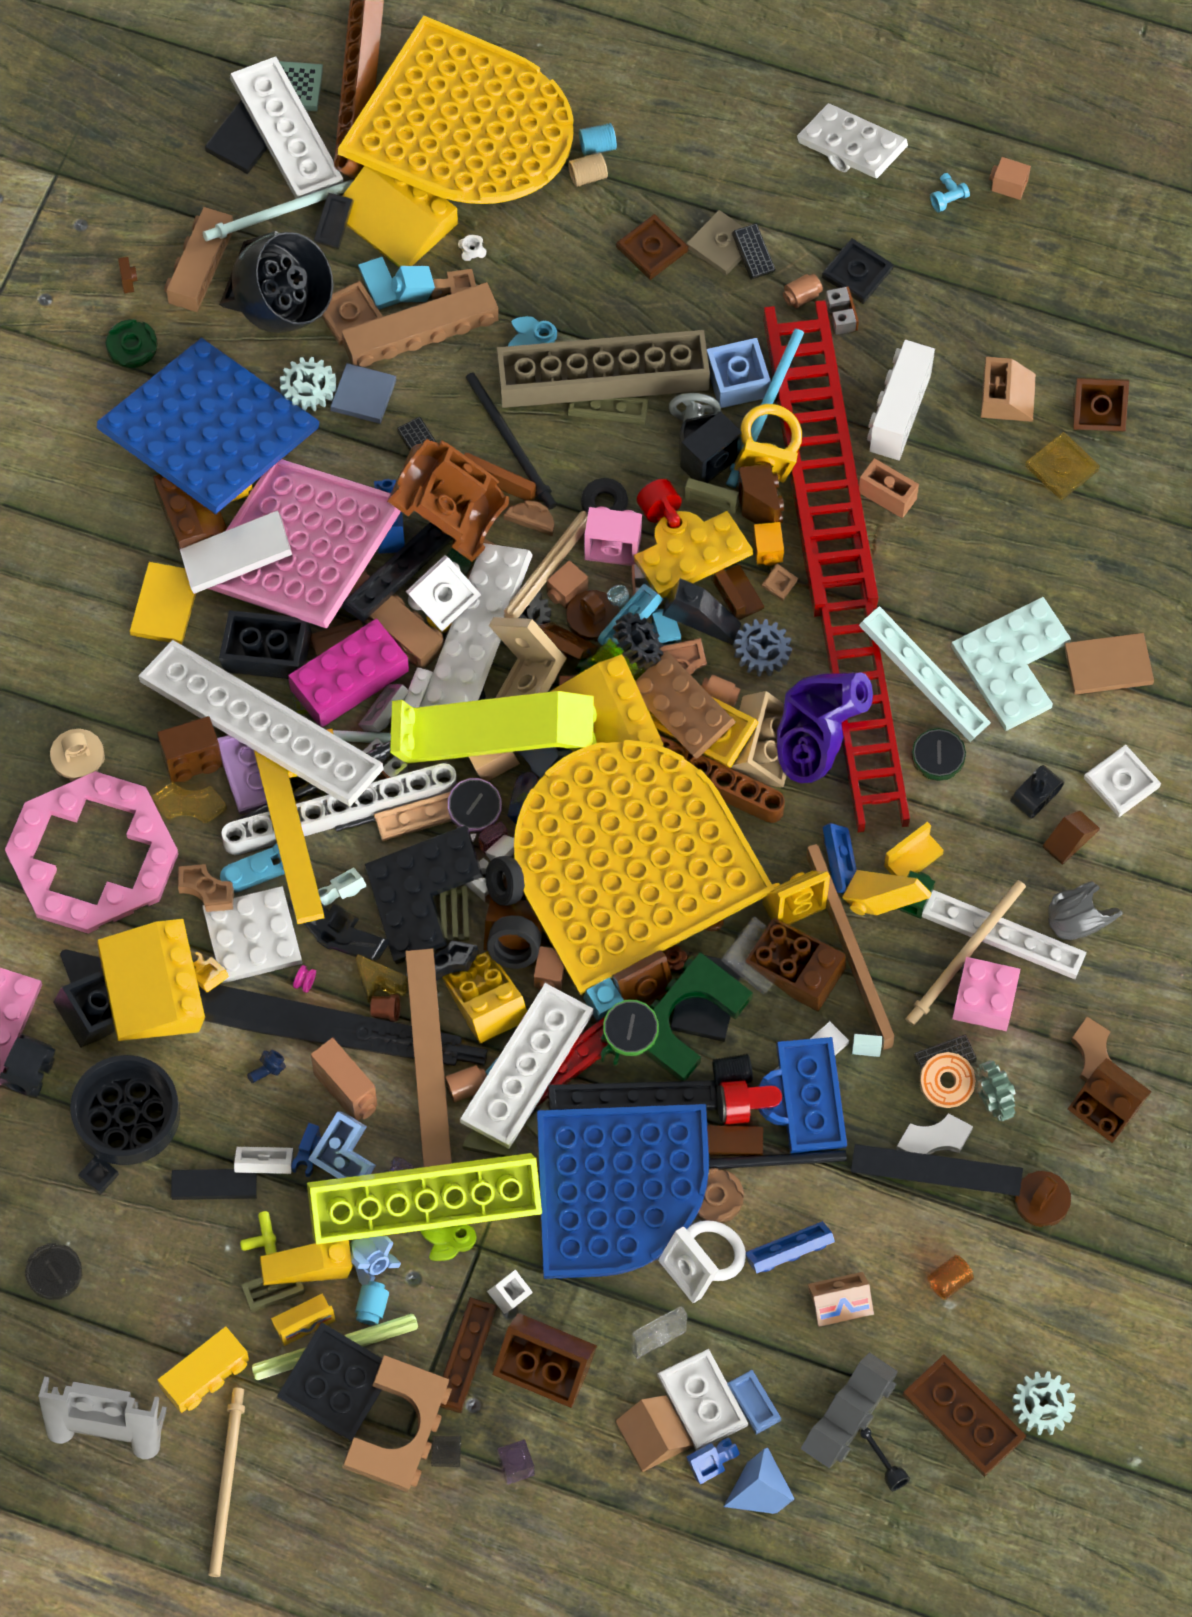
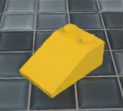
(798, 897)

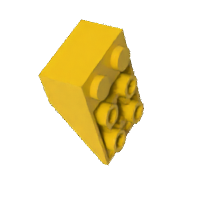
(486, 998)

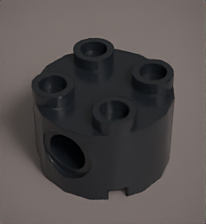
(27, 1065)

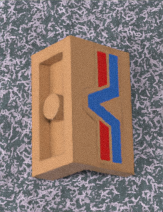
(841, 1298)

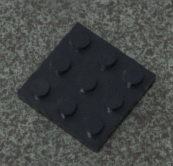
(333, 1382)

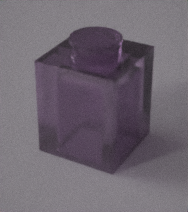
(516, 1462)

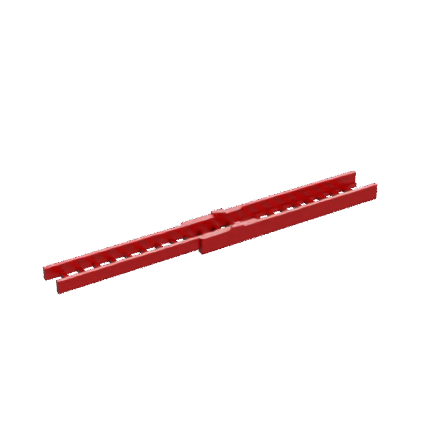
(856, 531)

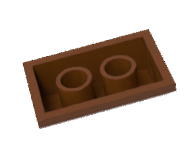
(186, 517)
(544, 1360)

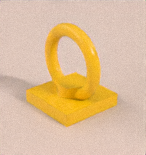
(761, 453)

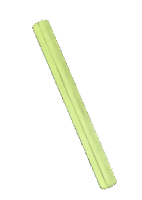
(362, 1337)

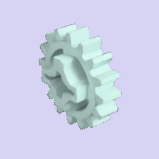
(308, 382)
(1053, 1409)

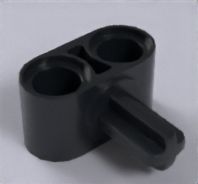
(1037, 791)

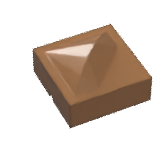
(779, 582)

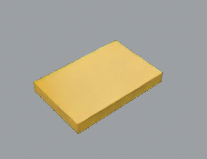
(163, 604)

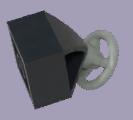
(707, 440)

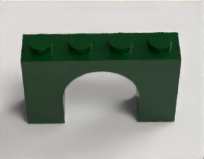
(703, 980)

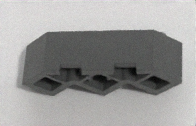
(850, 1411)

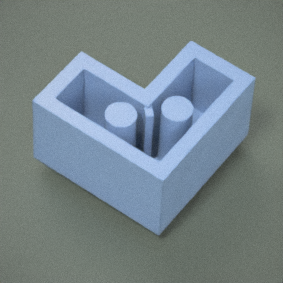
(335, 1148)

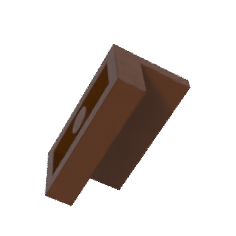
(737, 592)

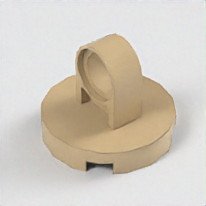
(76, 754)

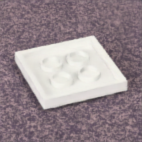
(254, 935)

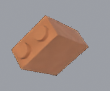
(344, 1080)

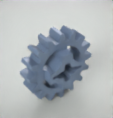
(774, 644)

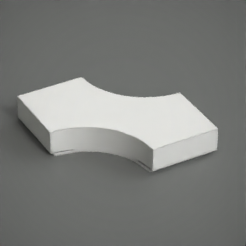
(945, 1135)

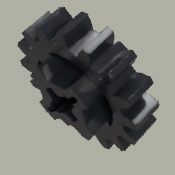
(638, 640)

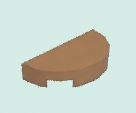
(531, 515)

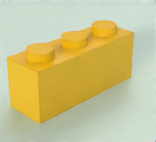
(204, 1370)

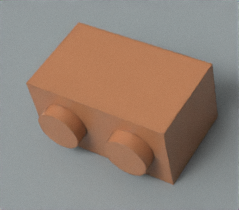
(888, 488)

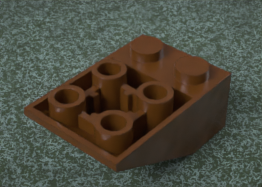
(797, 963)

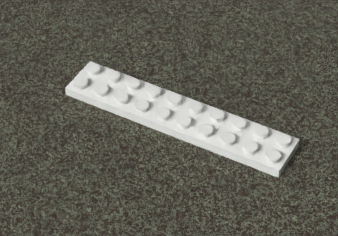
(261, 723)

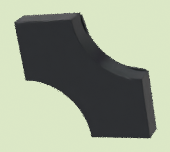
(454, 958)

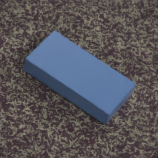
(754, 1402)

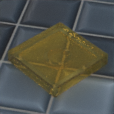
(1062, 466)

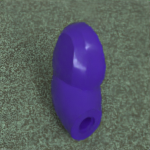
(813, 720)

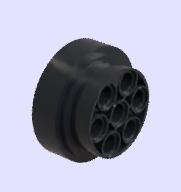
(123, 1077)

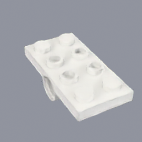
(852, 141)

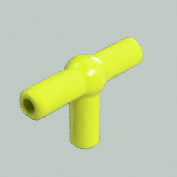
(267, 1238)

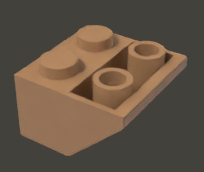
(1007, 390)

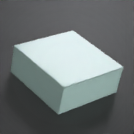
(867, 1045)

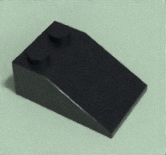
(86, 1009)

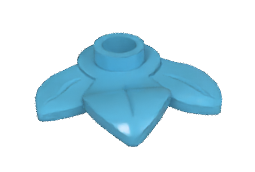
(530, 330)

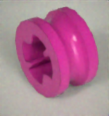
(304, 978)

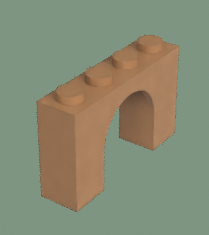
(425, 1393)

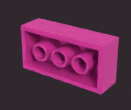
(348, 673)

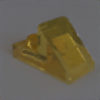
(375, 974)

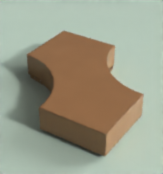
(214, 893)
(1091, 1042)

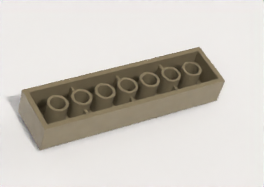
(603, 368)

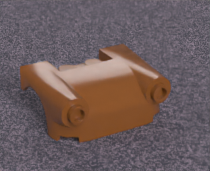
(449, 494)

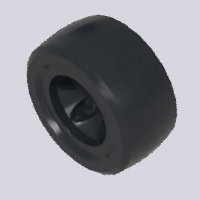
(298, 275)

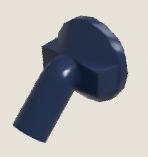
(272, 1063)

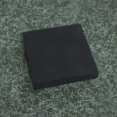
(858, 269)

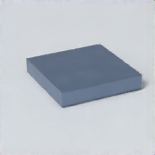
(363, 393)

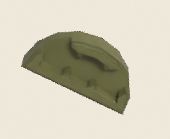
(482, 1144)

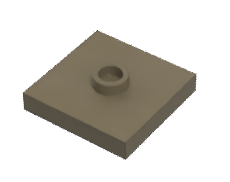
(716, 244)

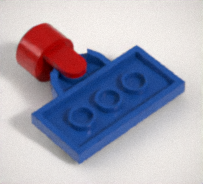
(798, 1096)

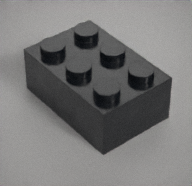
(264, 644)

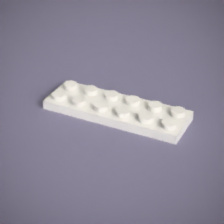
(286, 127)
(526, 1065)

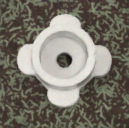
(472, 241)

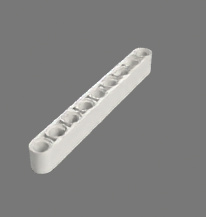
(326, 804)

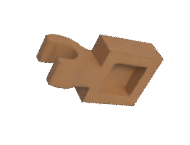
(455, 282)

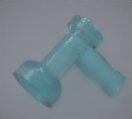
(618, 596)

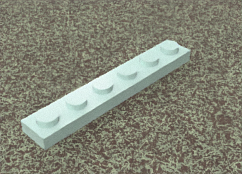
(924, 674)

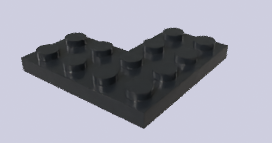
(410, 879)

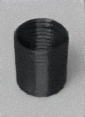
(732, 1069)

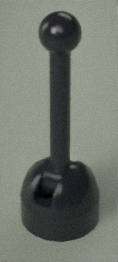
(894, 1476)

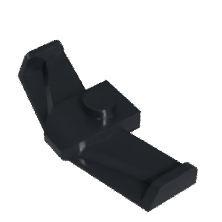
(338, 933)

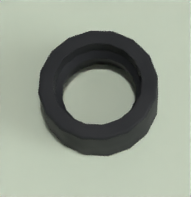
(515, 926)

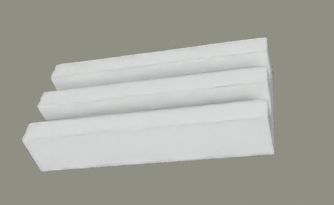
(263, 1160)

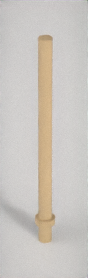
(923, 1005)
(235, 1409)

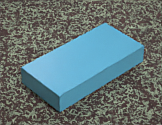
(378, 282)

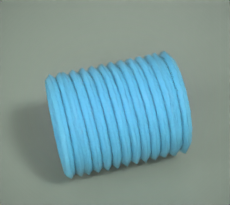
(597, 139)

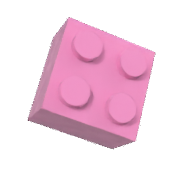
(612, 535)
(986, 994)

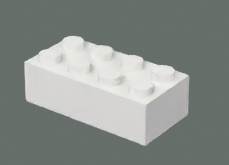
(900, 399)

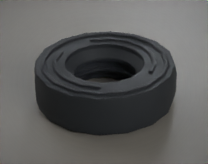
(608, 486)
(514, 878)

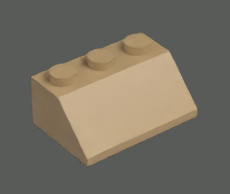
(760, 753)

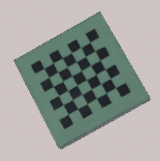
(306, 81)

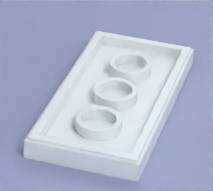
(235, 552)

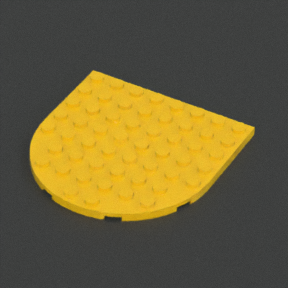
(463, 120)
(629, 856)

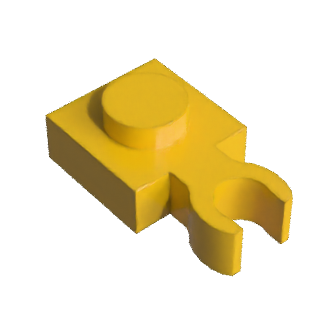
(208, 972)

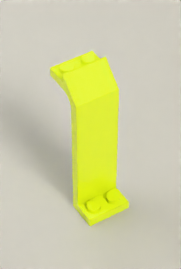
(492, 726)

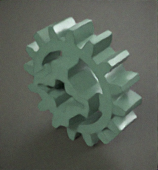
(996, 1090)

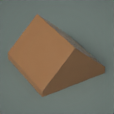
(653, 1432)

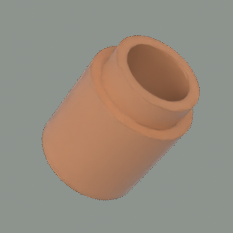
(802, 290)
(721, 690)

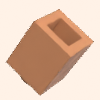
(1010, 178)
(566, 584)
(548, 969)

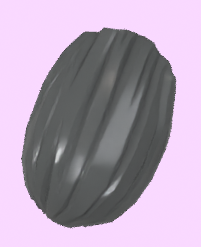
(1074, 914)

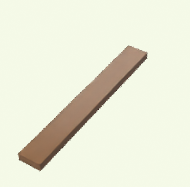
(853, 953)
(428, 1057)

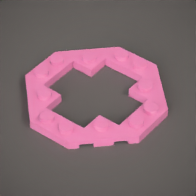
(68, 803)

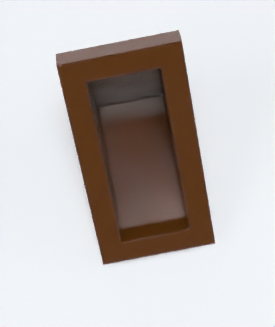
(1070, 836)

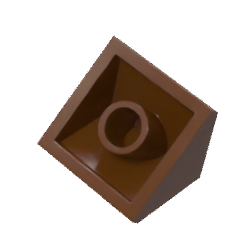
(1100, 404)
(497, 911)

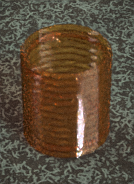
(950, 1277)

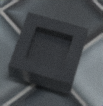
(98, 1175)

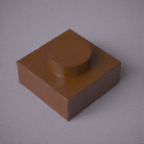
(128, 274)

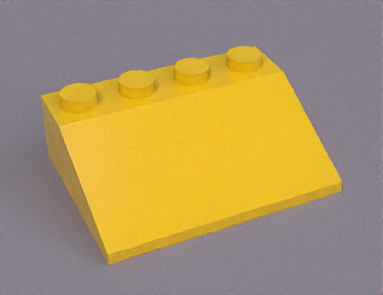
(398, 216)
(617, 702)
(151, 981)

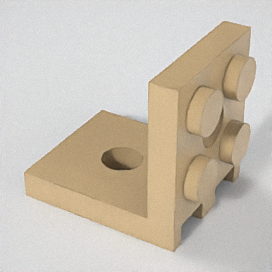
(536, 655)

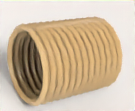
(588, 169)

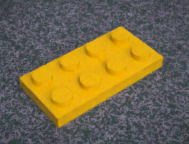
(731, 743)

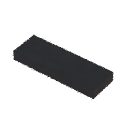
(213, 1184)

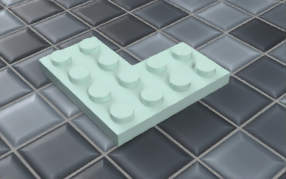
(999, 657)

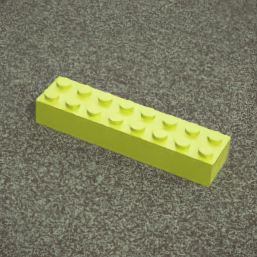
(424, 1198)

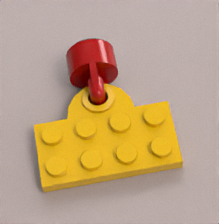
(683, 541)

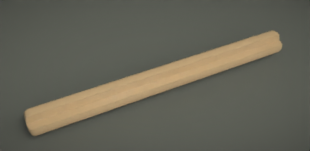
(547, 567)

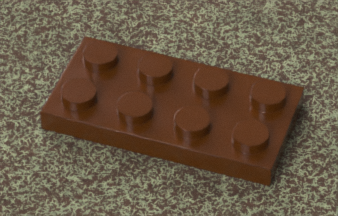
(964, 1415)

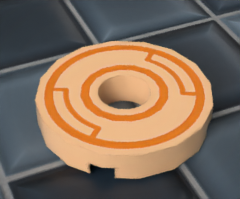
(963, 1080)

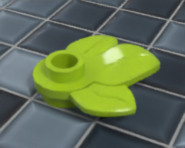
(447, 1242)

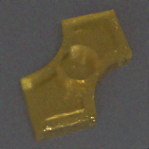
(176, 801)

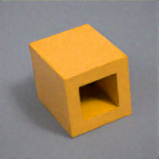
(768, 543)

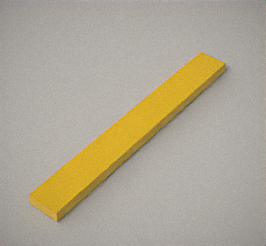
(290, 840)

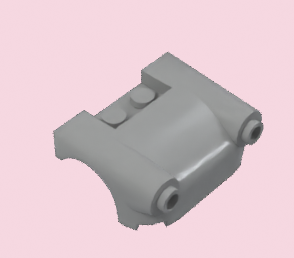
(102, 1414)

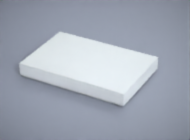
(702, 1399)

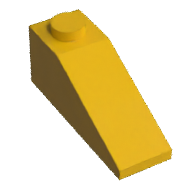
(881, 893)
(307, 1263)

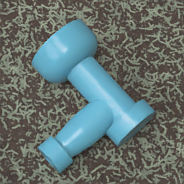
(940, 200)

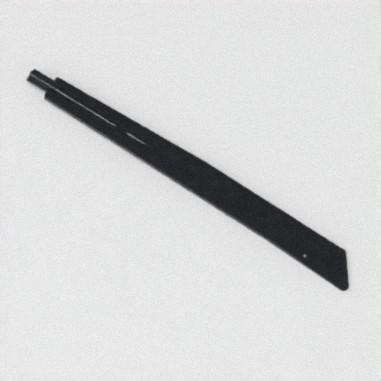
(299, 1020)

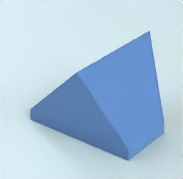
(760, 1486)

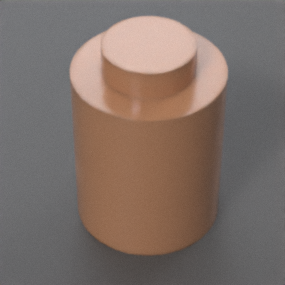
(465, 1083)

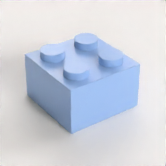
(738, 372)

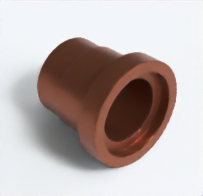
(386, 1007)

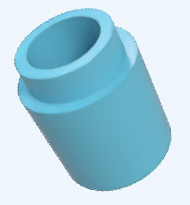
(371, 1303)

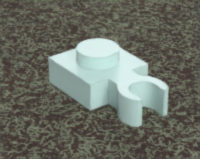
(342, 886)

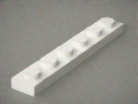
(1005, 935)

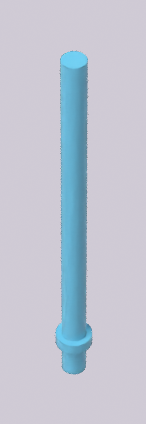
(771, 394)

